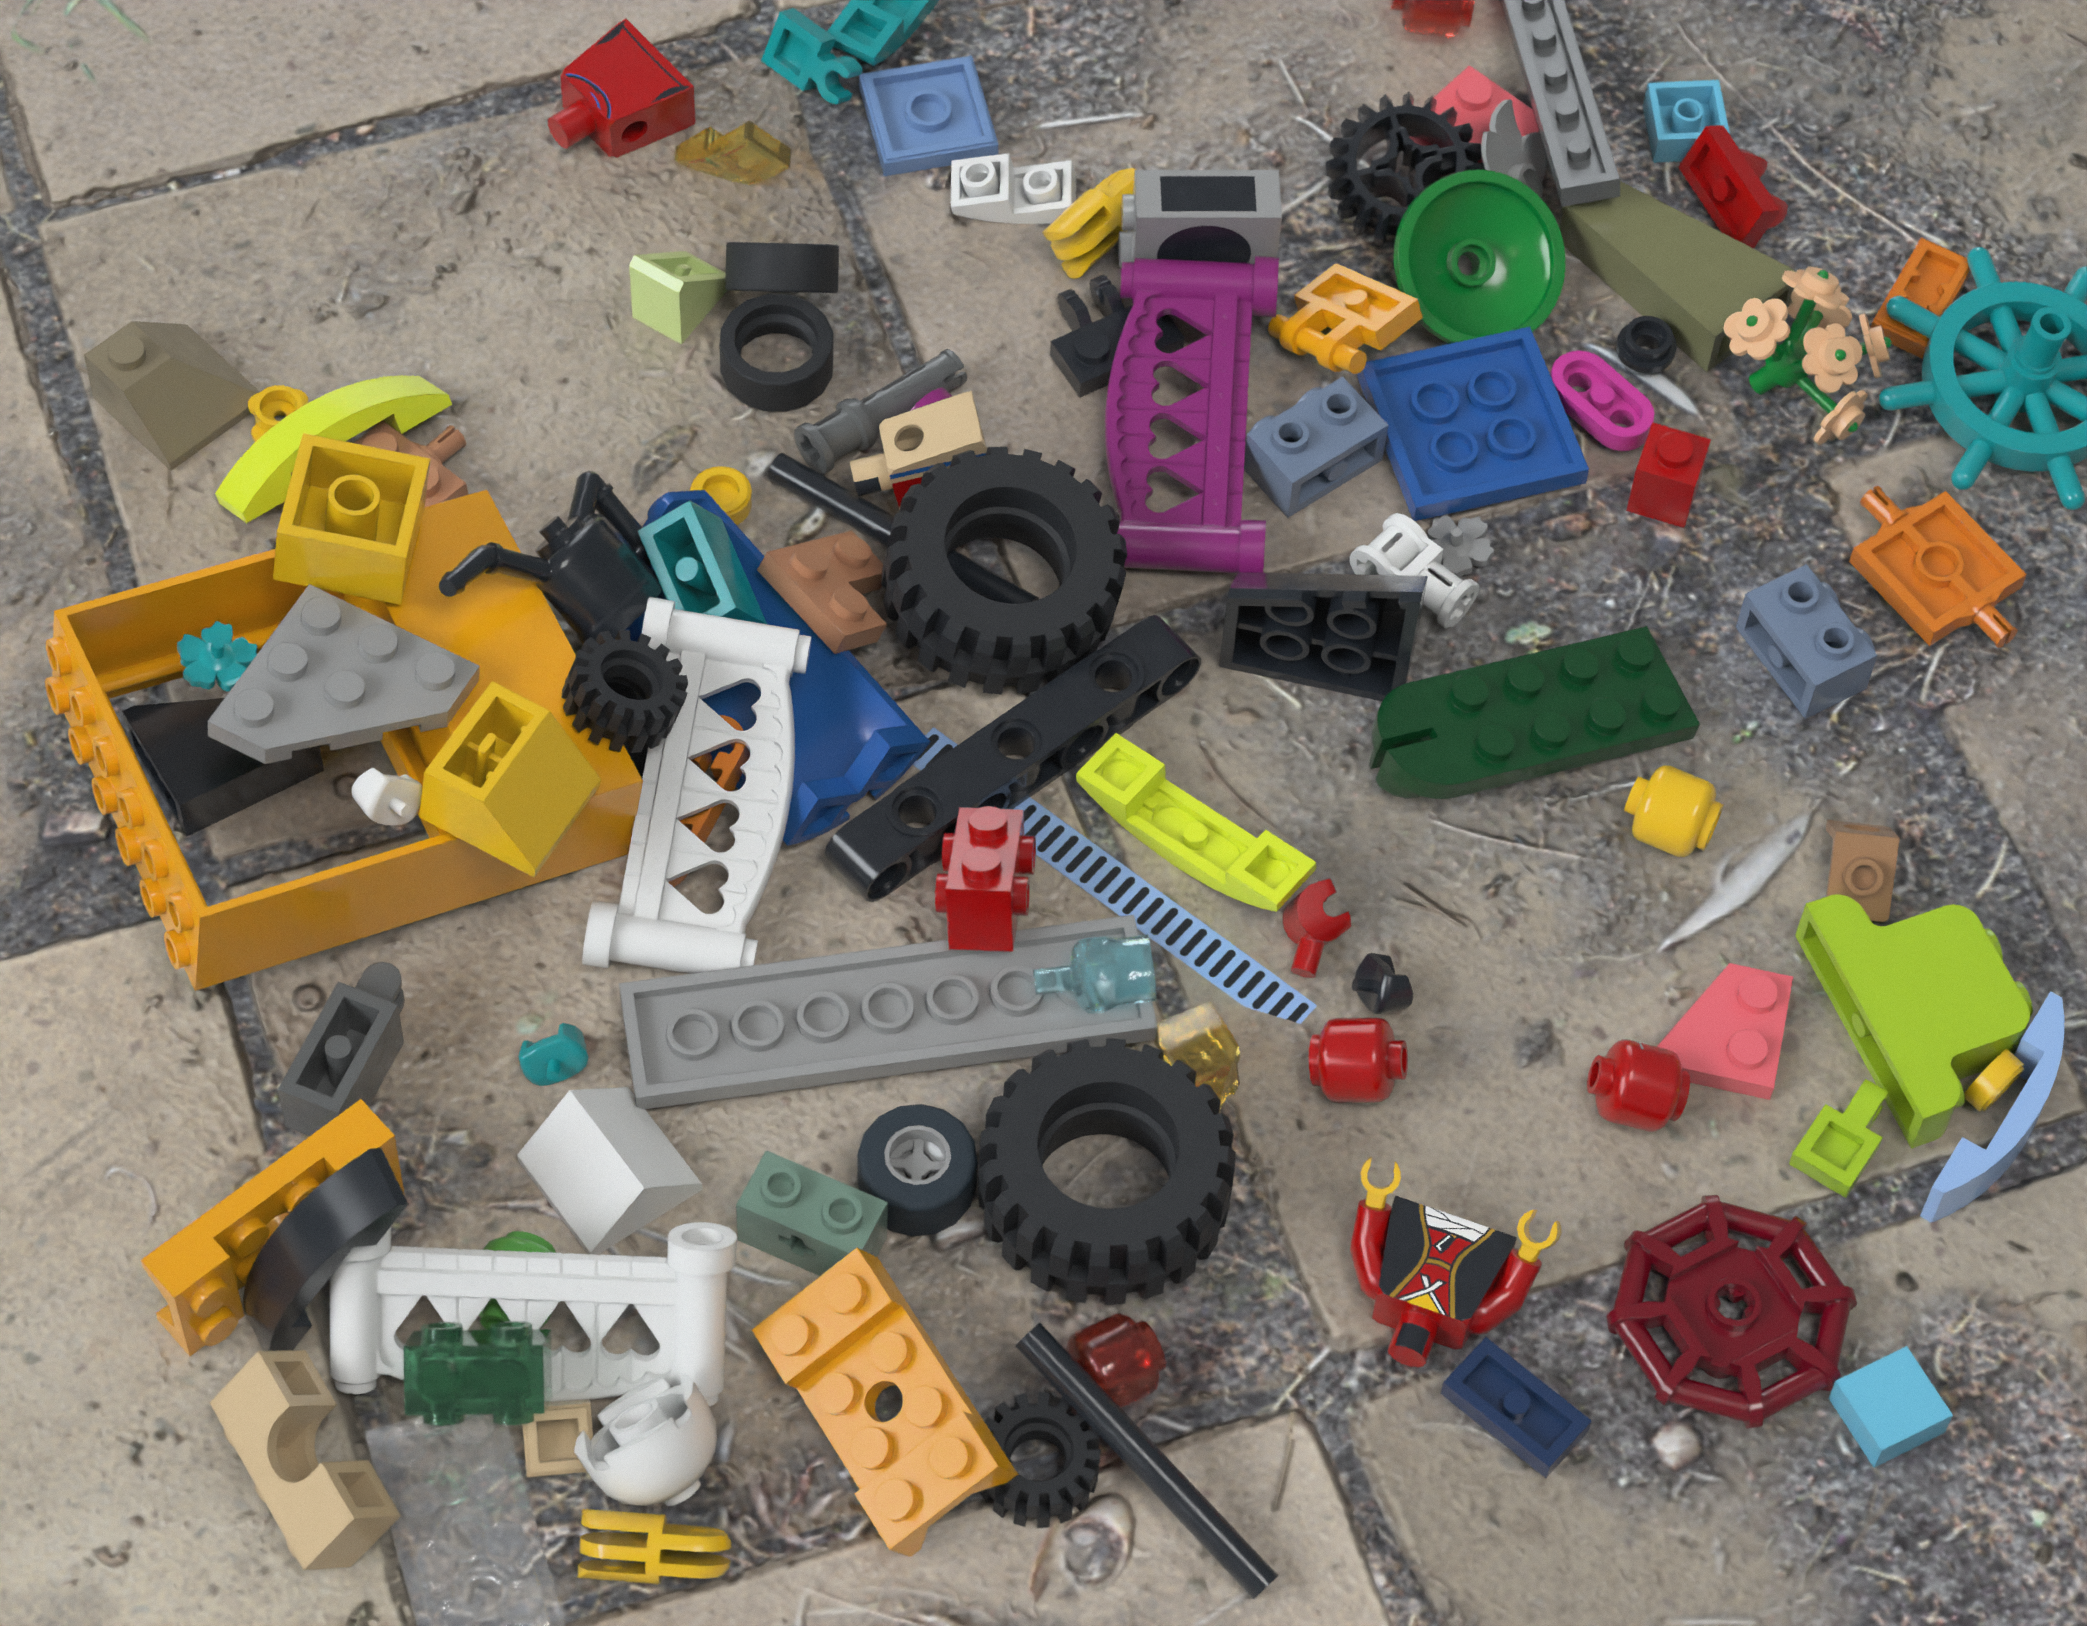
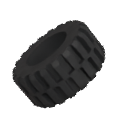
(1018, 502)
(1118, 1095)

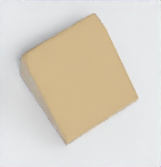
(553, 1436)

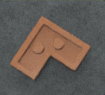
(826, 586)

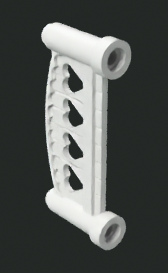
(653, 919)
(675, 1294)

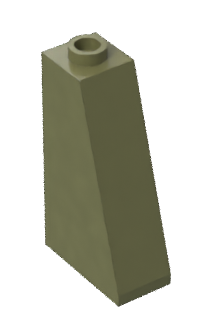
(1672, 267)

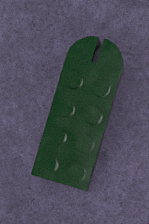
(1528, 717)

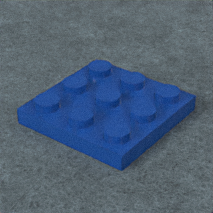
(1473, 423)

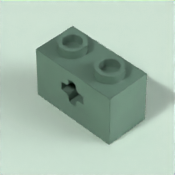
(807, 1215)

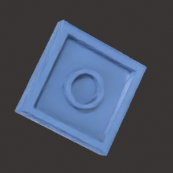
(927, 115)

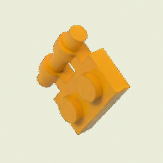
(1355, 309)

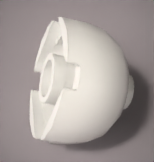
(651, 1444)

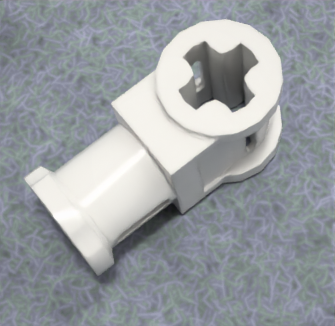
(1408, 551)

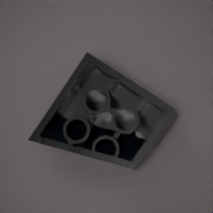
(1324, 629)

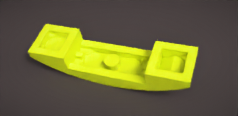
(264, 471)
(1189, 833)

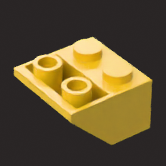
(508, 780)

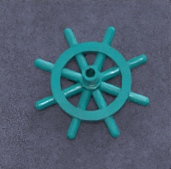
(2021, 375)

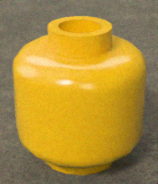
(1673, 811)

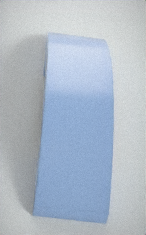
(1971, 1167)

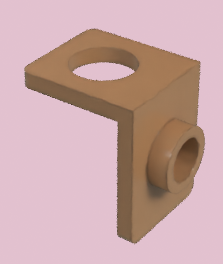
(1863, 865)

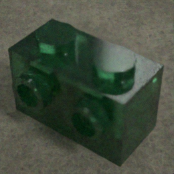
(477, 1372)

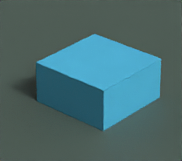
(1679, 113)
(1890, 1406)

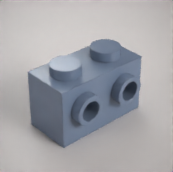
(1314, 446)
(1806, 640)

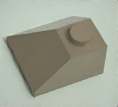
(167, 388)

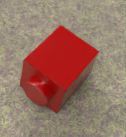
(1668, 475)

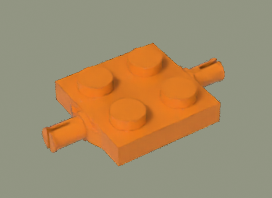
(1937, 567)

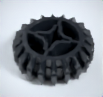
(1361, 188)

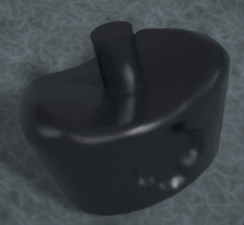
(1379, 985)

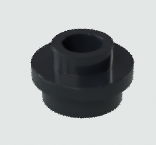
(1650, 333)

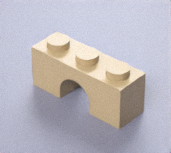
(272, 1421)

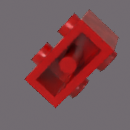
(985, 878)

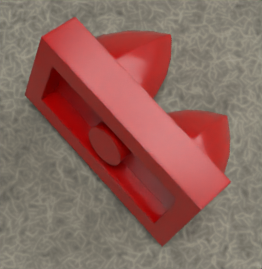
(1730, 186)

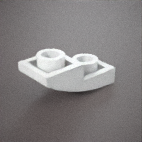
(997, 192)

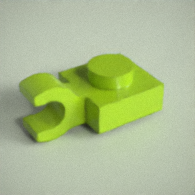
(1841, 1144)

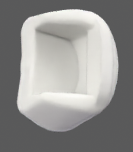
(387, 797)

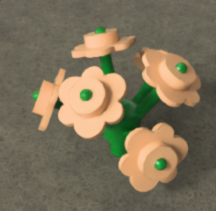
(1810, 347)

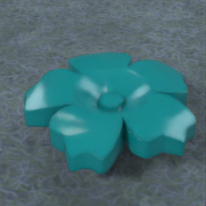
(215, 657)

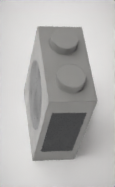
(1201, 215)

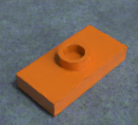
(1931, 280)

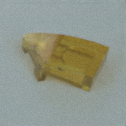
(741, 156)
(1205, 1045)

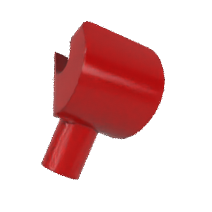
(1312, 927)

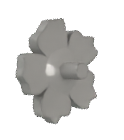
(1462, 544)

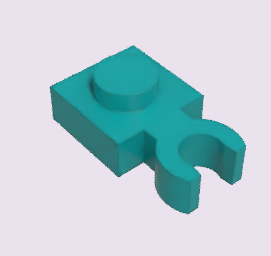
(803, 56)

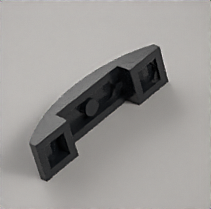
(313, 1240)

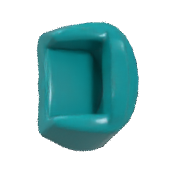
(555, 1056)

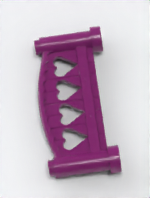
(1219, 302)

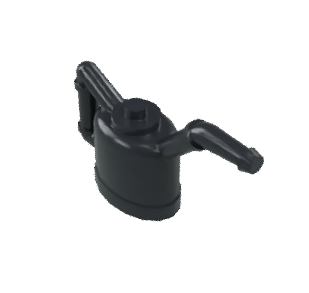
(586, 568)

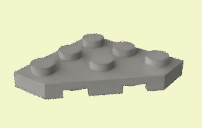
(338, 682)

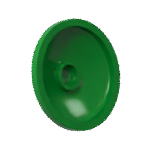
(1511, 247)

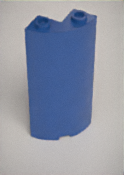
(845, 723)

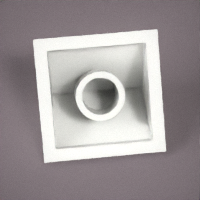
(606, 1166)

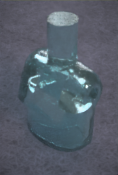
(1103, 973)

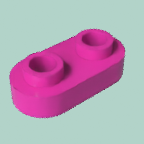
(1606, 401)

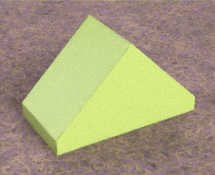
(674, 291)

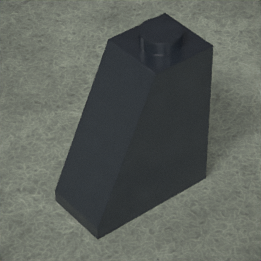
(200, 775)

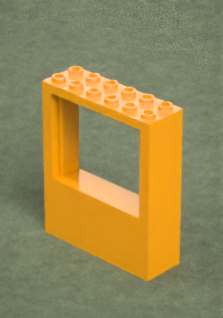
(496, 622)

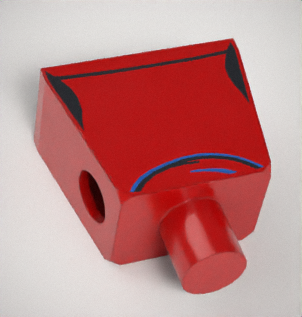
(622, 95)

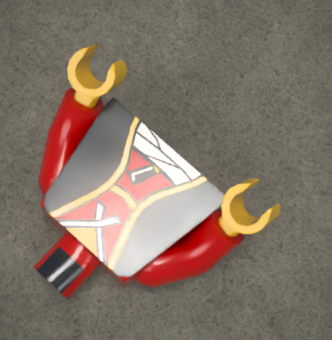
(1438, 1272)

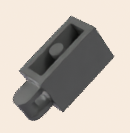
(345, 1050)

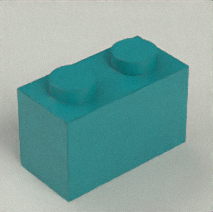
(699, 564)

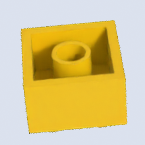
(351, 518)

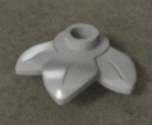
(1513, 154)

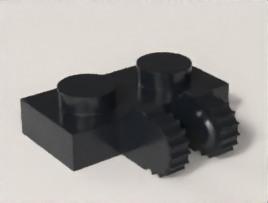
(1089, 350)

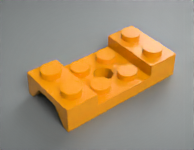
(213, 1255)
(840, 1350)

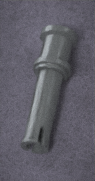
(858, 421)

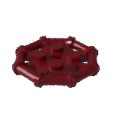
(1728, 1345)

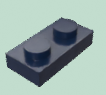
(1515, 1407)

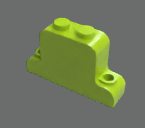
(1918, 1002)

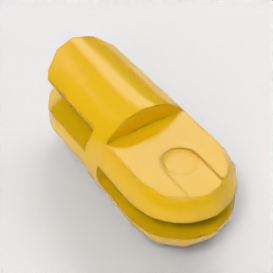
(1090, 224)
(649, 1548)

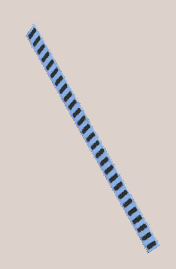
(1153, 911)

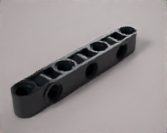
(1050, 728)

